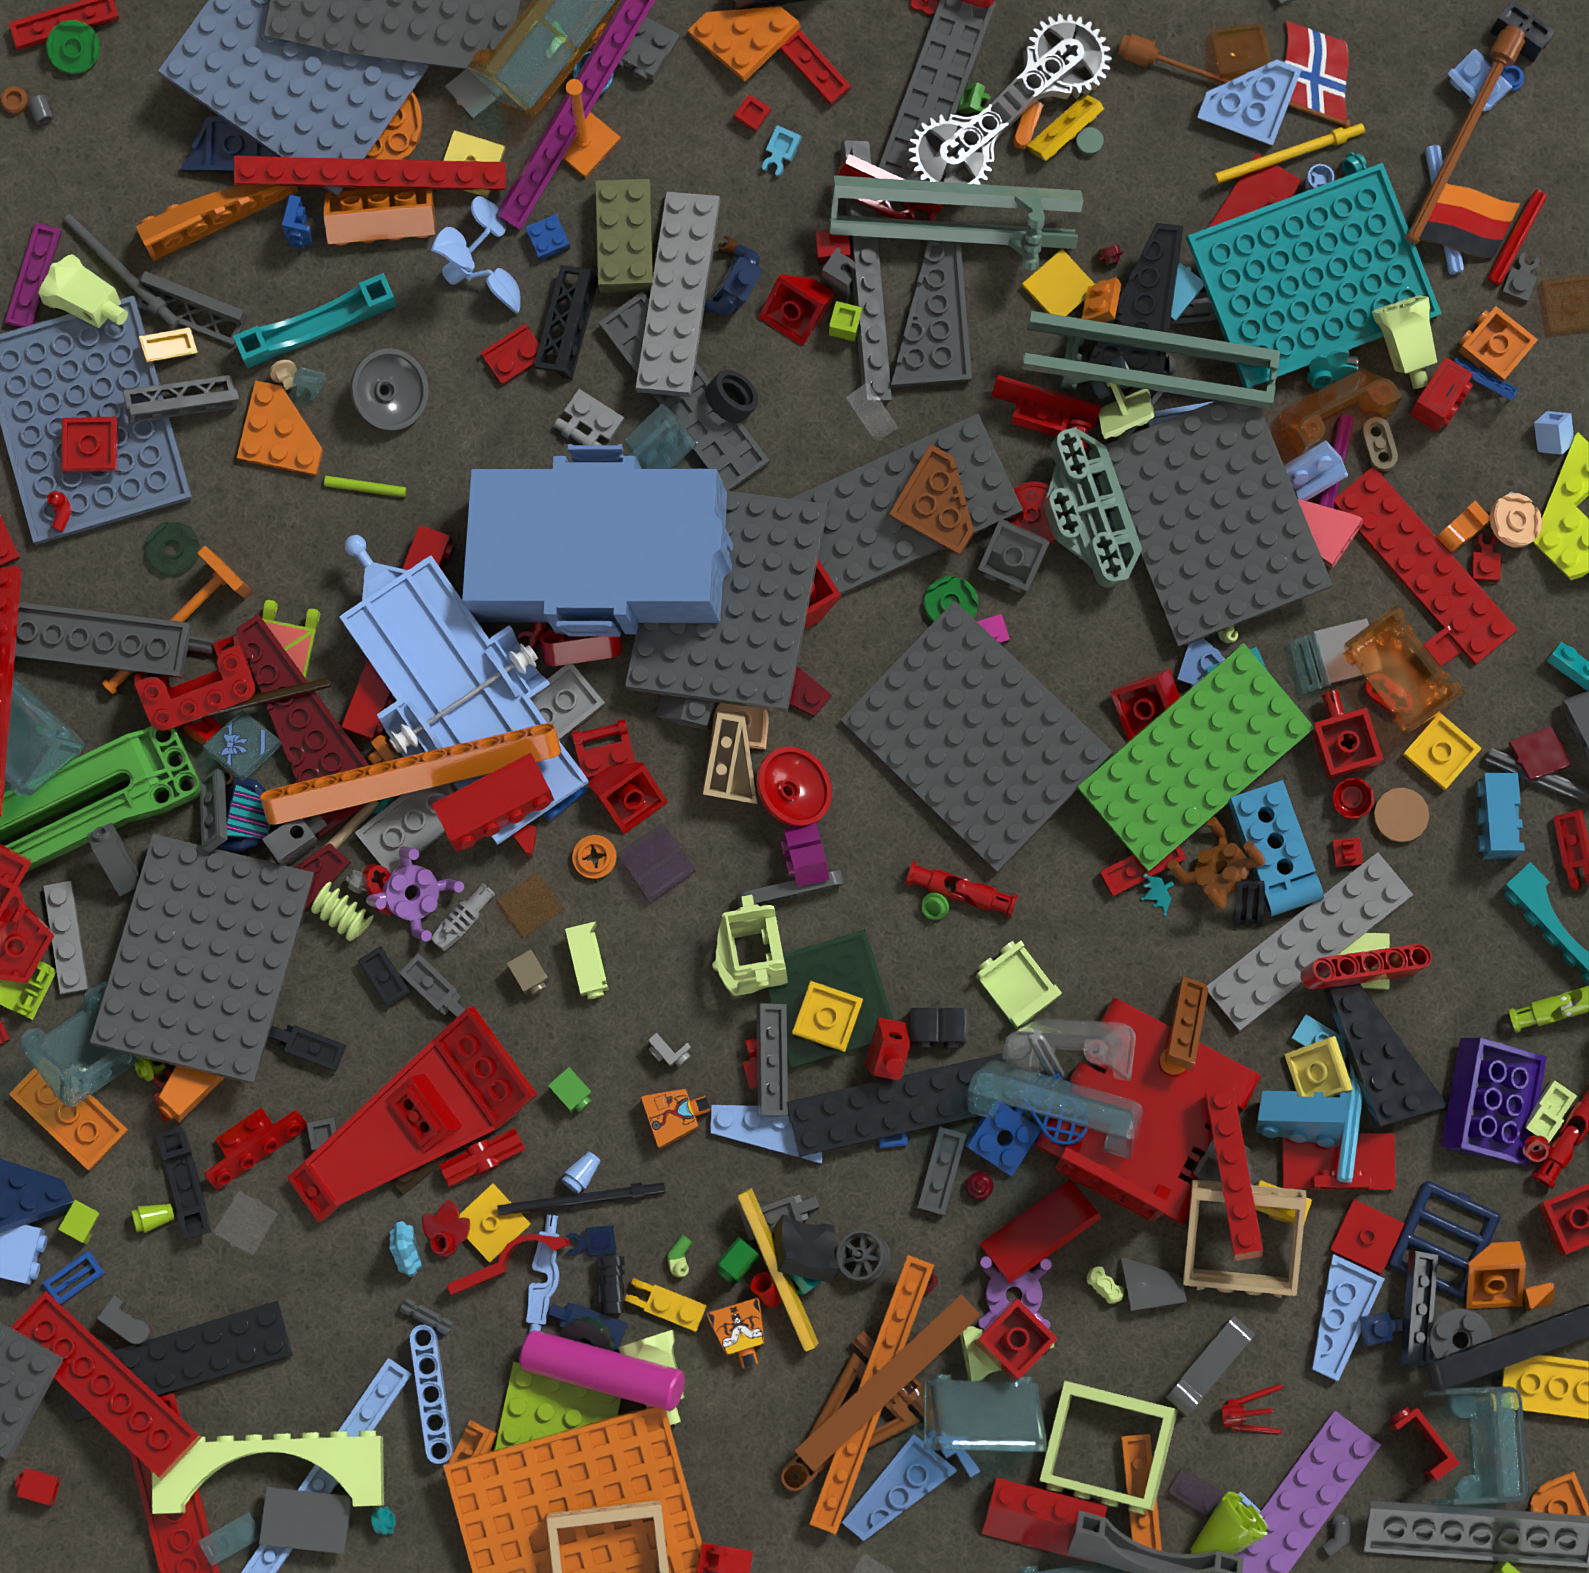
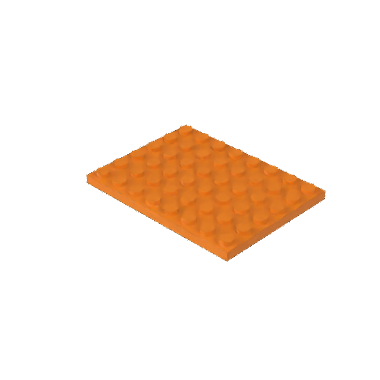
(610, 1462)

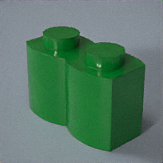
(736, 1261)

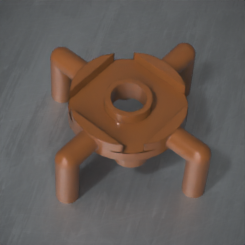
(1211, 860)

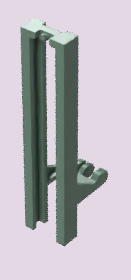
(1021, 238)
(1077, 372)

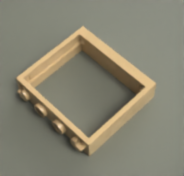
(1250, 1283)
(604, 1515)

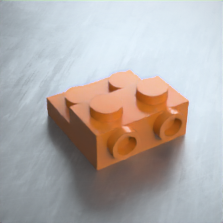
(1497, 343)

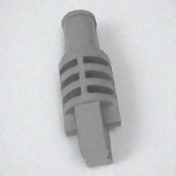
(462, 918)

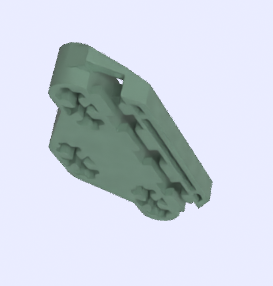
(1087, 508)

